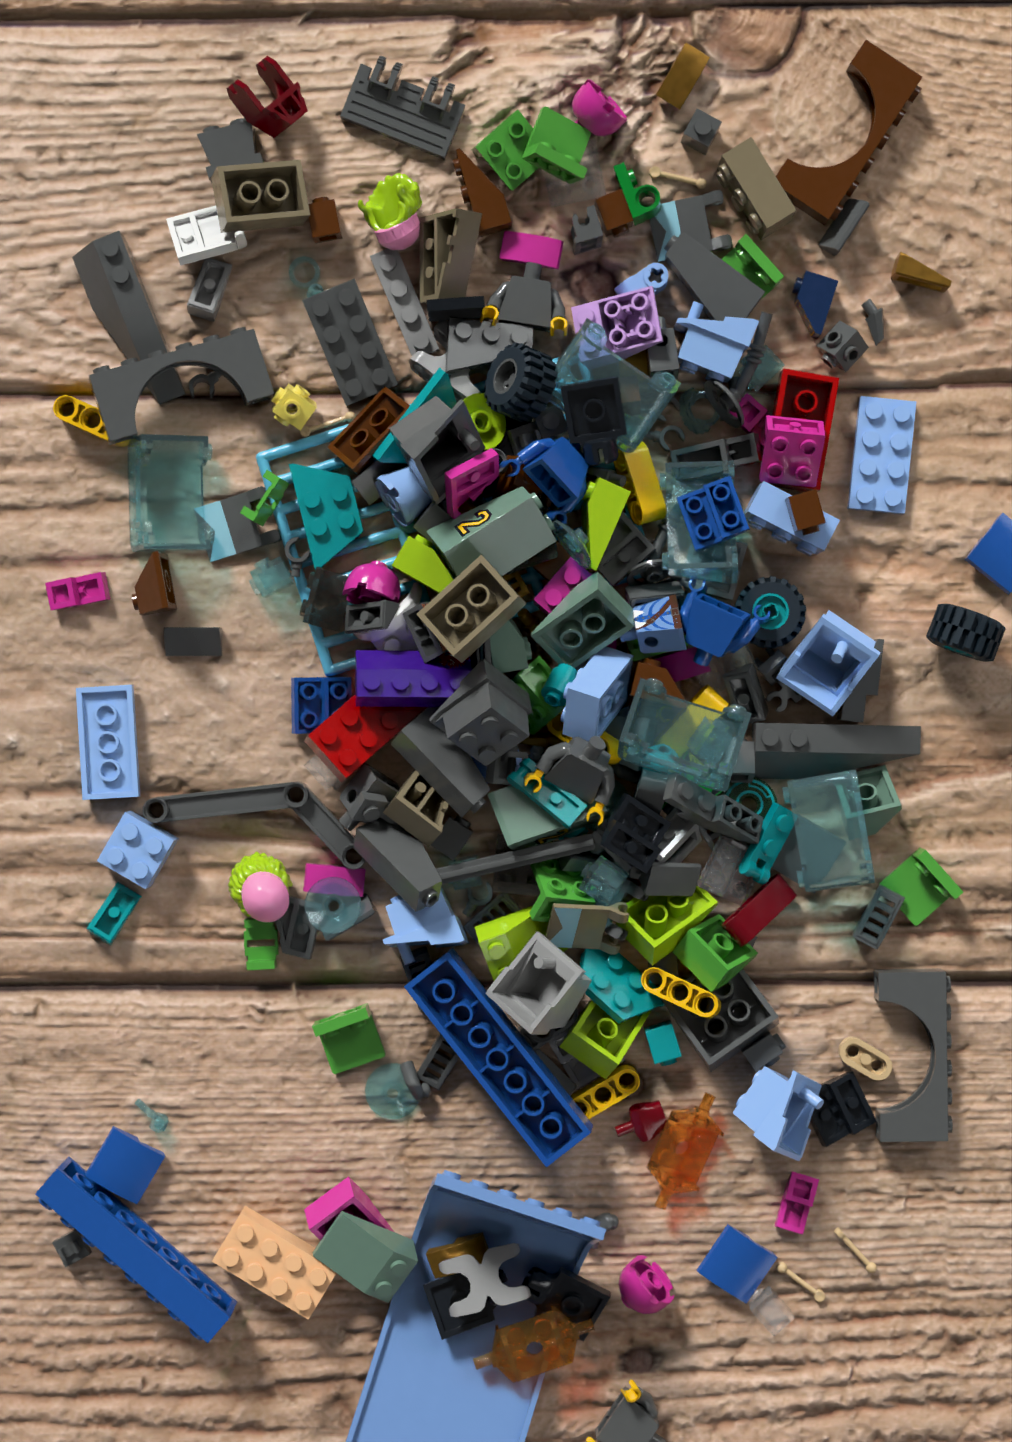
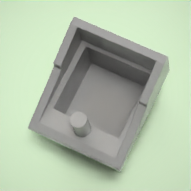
(540, 987)

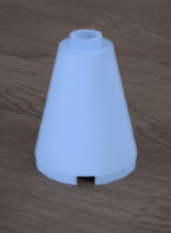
(403, 494)

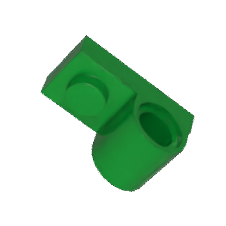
(634, 195)

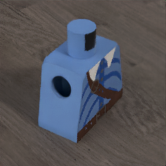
(657, 626)

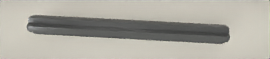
(516, 858)

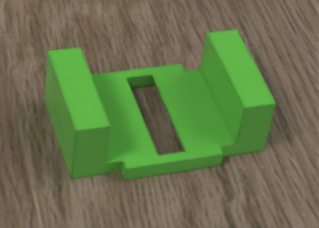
(264, 510)
(264, 956)

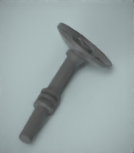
(729, 399)
(652, 568)

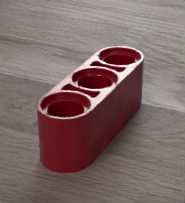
(759, 910)

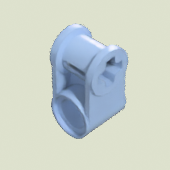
(642, 280)

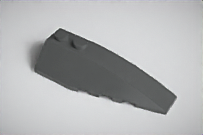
(124, 306)
(822, 749)

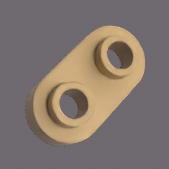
(864, 1057)

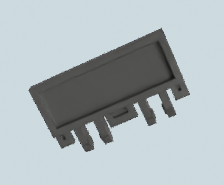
(400, 112)

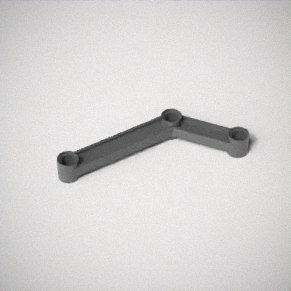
(258, 799)

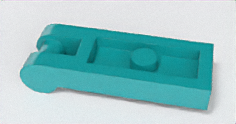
(551, 798)
(773, 835)

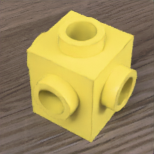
(295, 415)

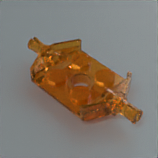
(682, 1171)
(550, 1329)

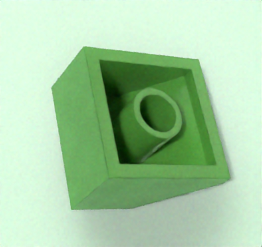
(713, 953)

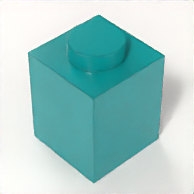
(663, 1043)

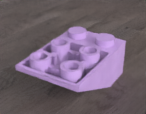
(627, 318)

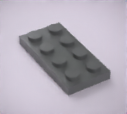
(350, 342)

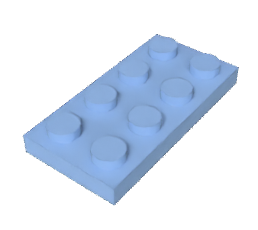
(881, 455)
(108, 742)

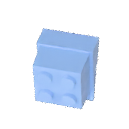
(713, 345)
(829, 662)
(430, 925)
(780, 1110)

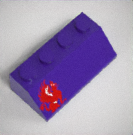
(404, 679)

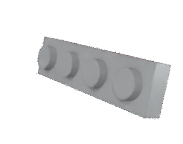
(404, 302)

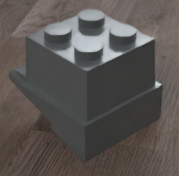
(436, 441)
(485, 714)

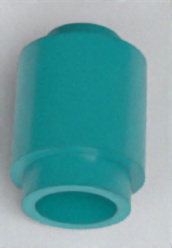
(556, 683)

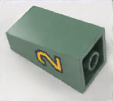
(501, 531)
(527, 824)

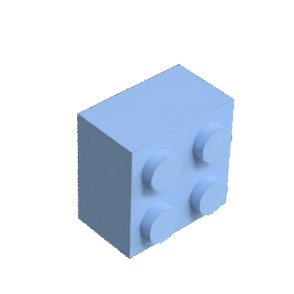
(137, 849)

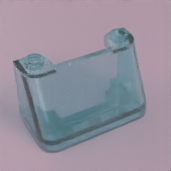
(641, 396)
(168, 493)
(714, 563)
(682, 736)
(830, 831)

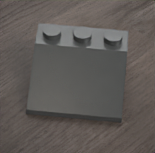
(741, 1020)

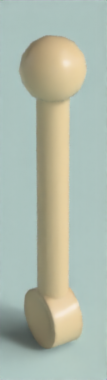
(655, 172)
(306, 431)
(870, 1266)
(818, 1294)

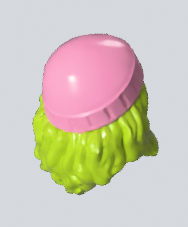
(393, 211)
(260, 887)

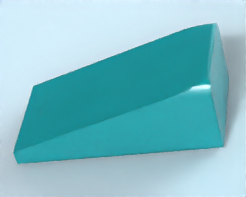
(113, 913)

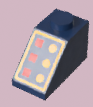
(814, 300)

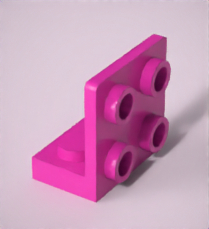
(792, 451)

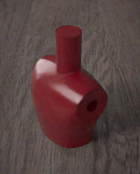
(646, 1121)

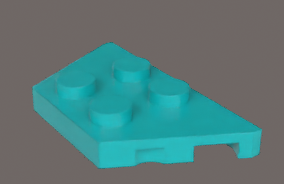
(437, 386)
(327, 511)
(617, 985)

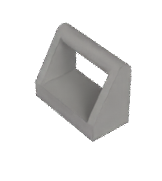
(680, 833)

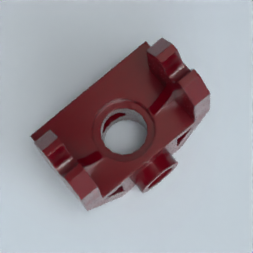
(278, 114)

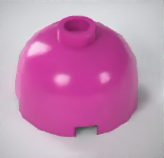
(596, 110)
(372, 583)
(644, 1286)

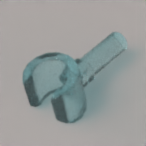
(159, 1120)

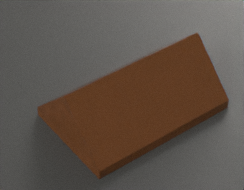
(368, 430)

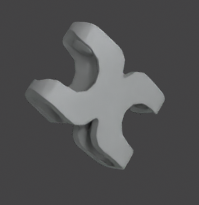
(426, 366)
(484, 1280)

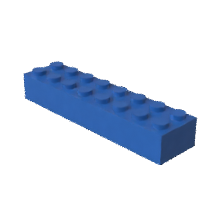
(499, 1057)
(137, 1250)

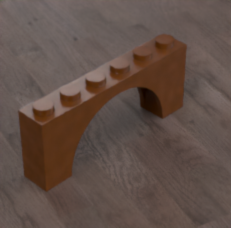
(887, 88)

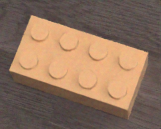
(274, 1262)

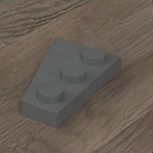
(478, 343)

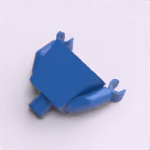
(556, 470)
(716, 626)

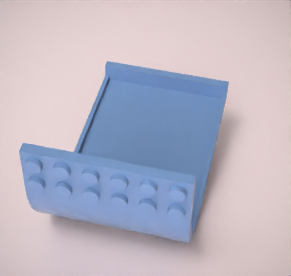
(430, 1385)

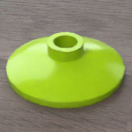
(490, 423)

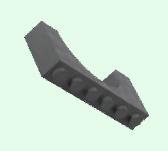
(232, 356)
(925, 1112)

